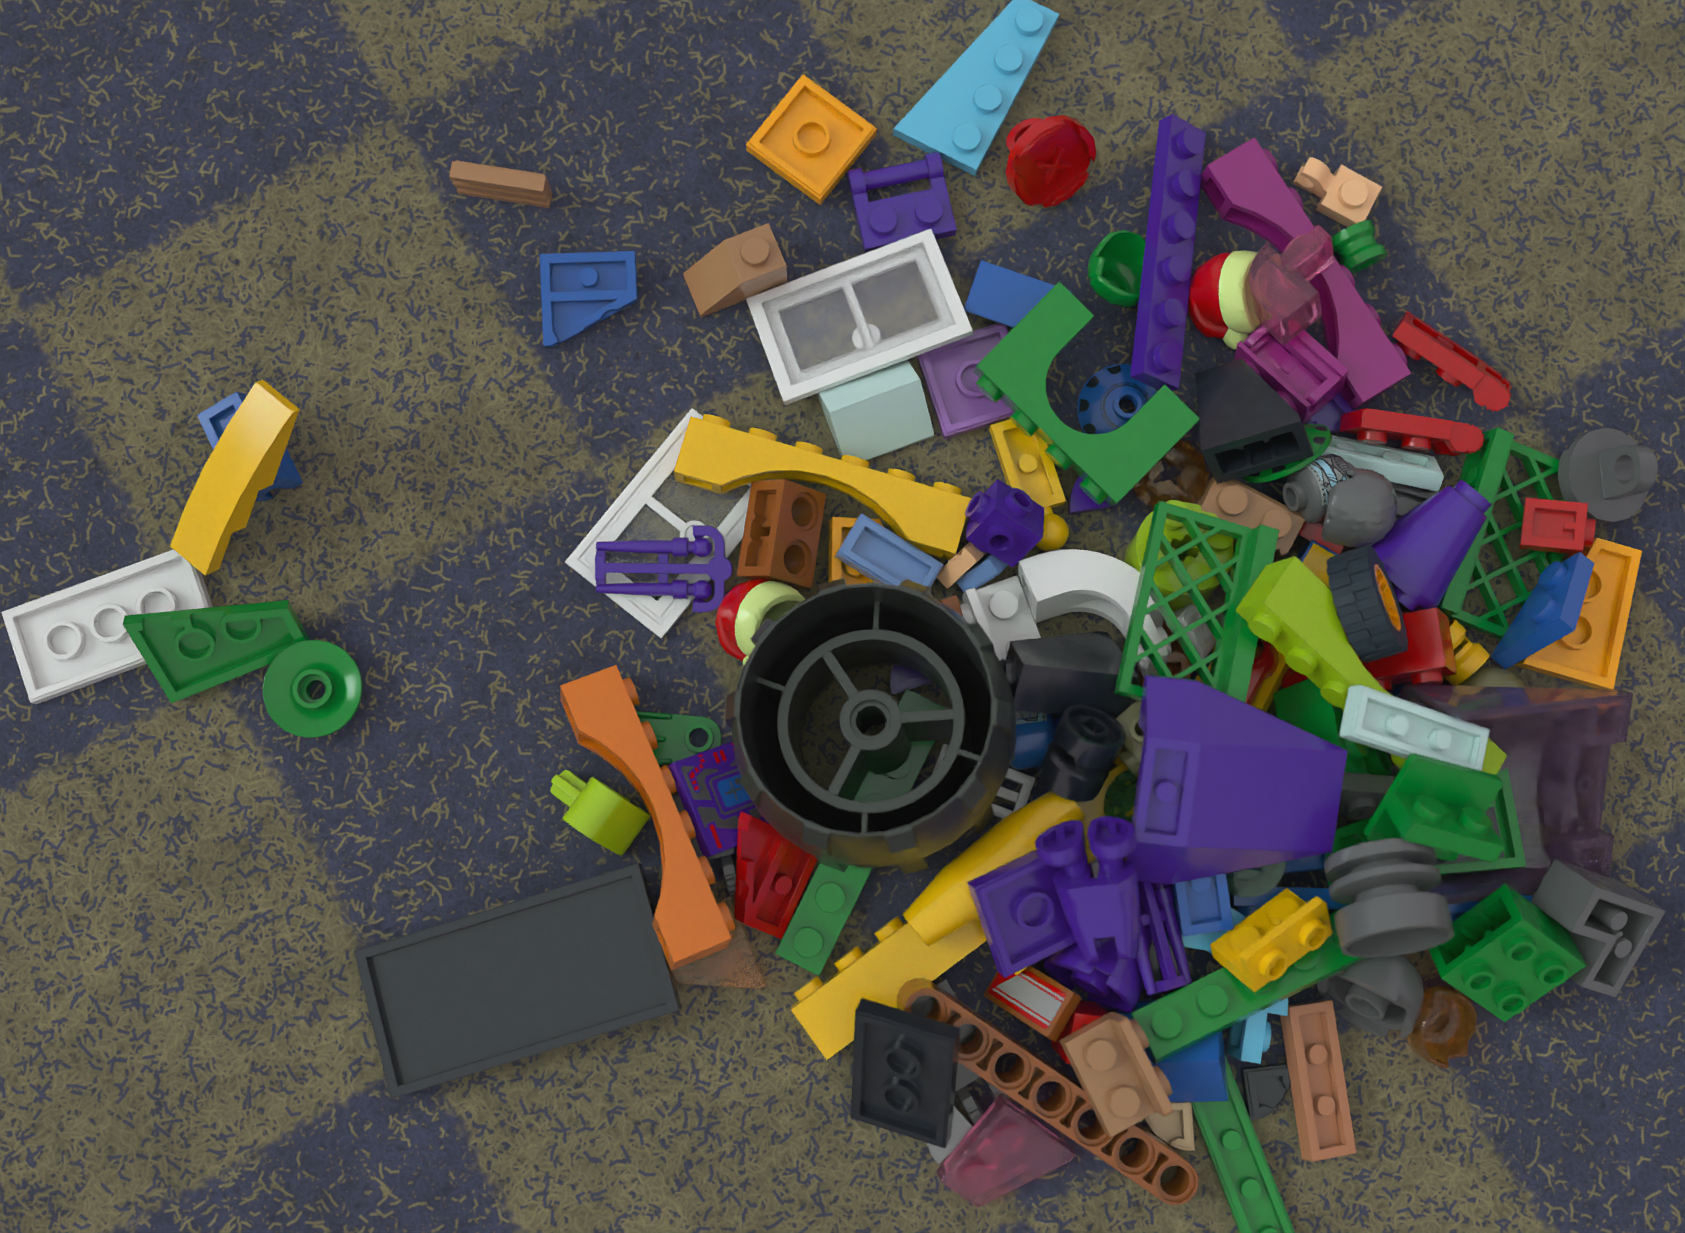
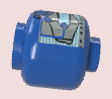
(1033, 736)

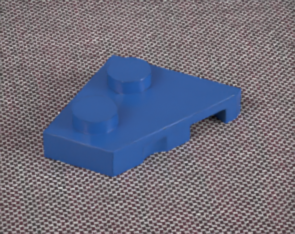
(584, 291)
(1548, 612)

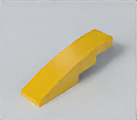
(236, 471)

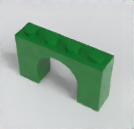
(1106, 461)

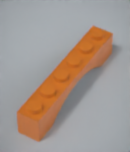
(606, 723)

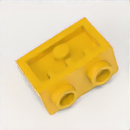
(1273, 938)

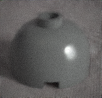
(1382, 995)

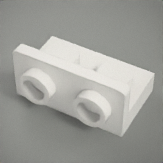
(1001, 613)

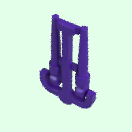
(718, 568)
(1151, 899)

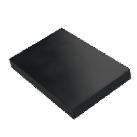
(904, 1072)

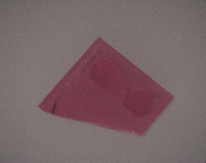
(1002, 1154)

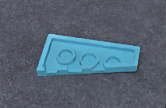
(978, 91)

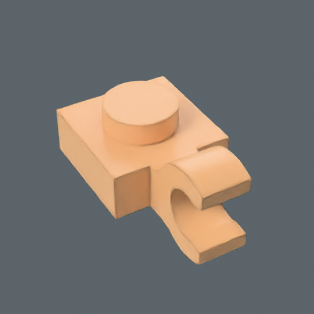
(1343, 196)

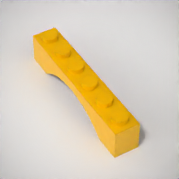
(727, 459)

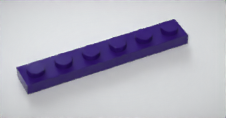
(1168, 254)

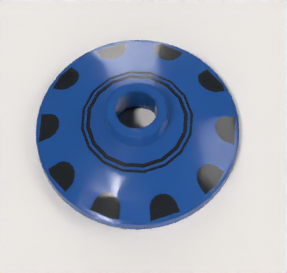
(1100, 397)

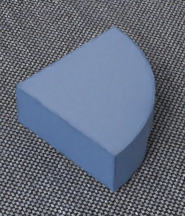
(982, 572)

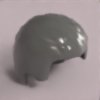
(1360, 509)

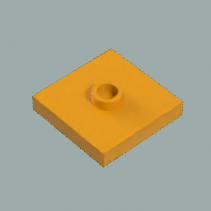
(811, 139)

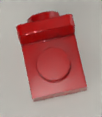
(1556, 526)

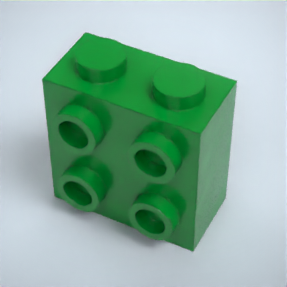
(1507, 954)

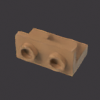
(1117, 1072)

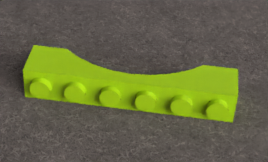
(1301, 621)

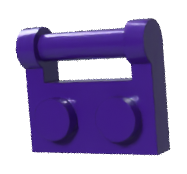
(903, 215)

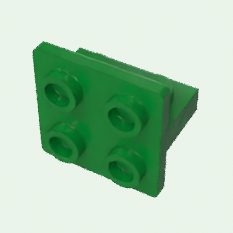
(1440, 808)

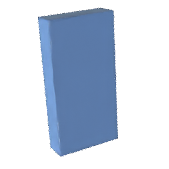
(885, 555)

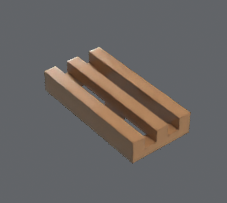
(501, 184)

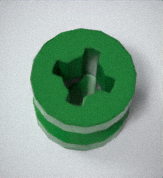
(1358, 247)

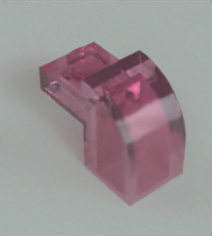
(1281, 284)

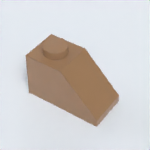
(736, 270)

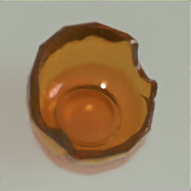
(1443, 1026)

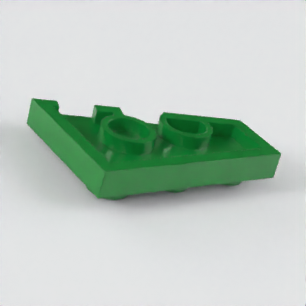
(212, 644)

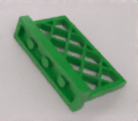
(1485, 474)
(1234, 639)

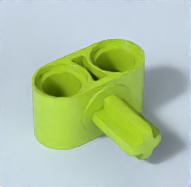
(599, 811)

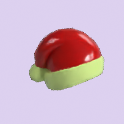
(1222, 298)
(747, 608)

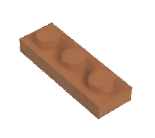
(1317, 1081)

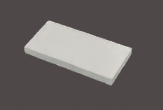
(80, 632)

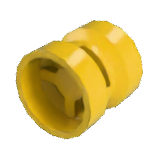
(1467, 655)

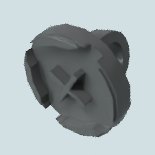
(1607, 473)

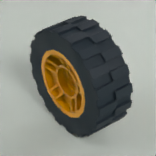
(1367, 604)

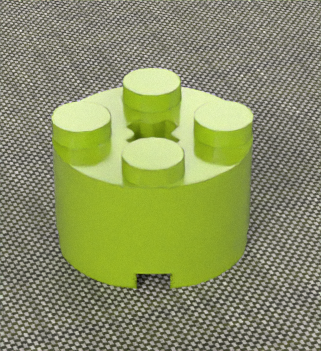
(1191, 559)

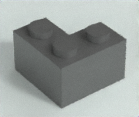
(1604, 920)

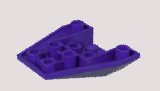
(1227, 785)

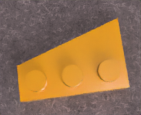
(1594, 649)

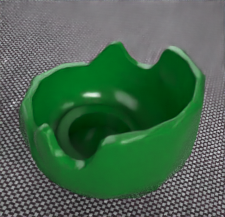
(1117, 268)

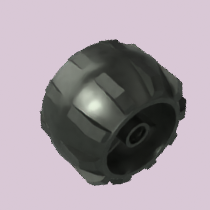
(821, 644)

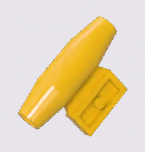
(947, 901)

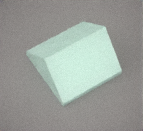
(878, 412)

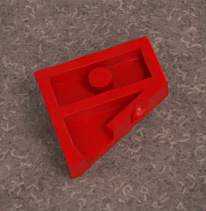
(768, 876)

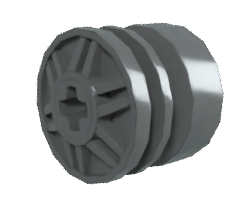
(1388, 898)

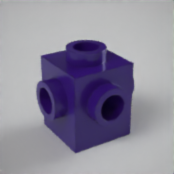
(1004, 522)

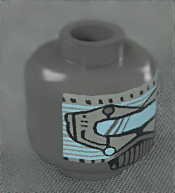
(1310, 487)

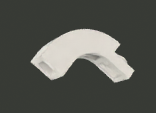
(1089, 583)

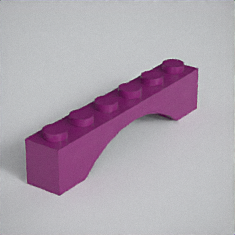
(1253, 195)

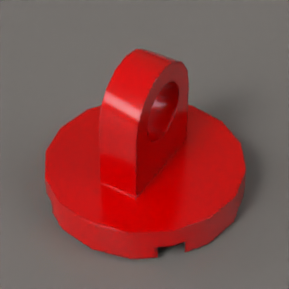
(1048, 159)

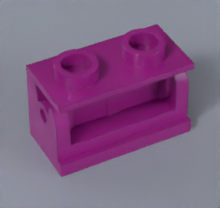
(1298, 371)

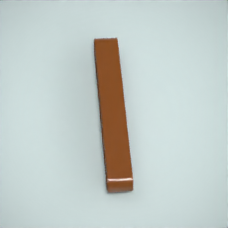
(1065, 1106)

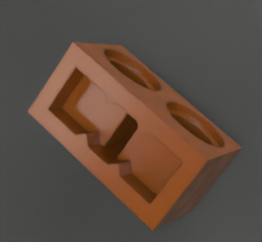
(781, 533)

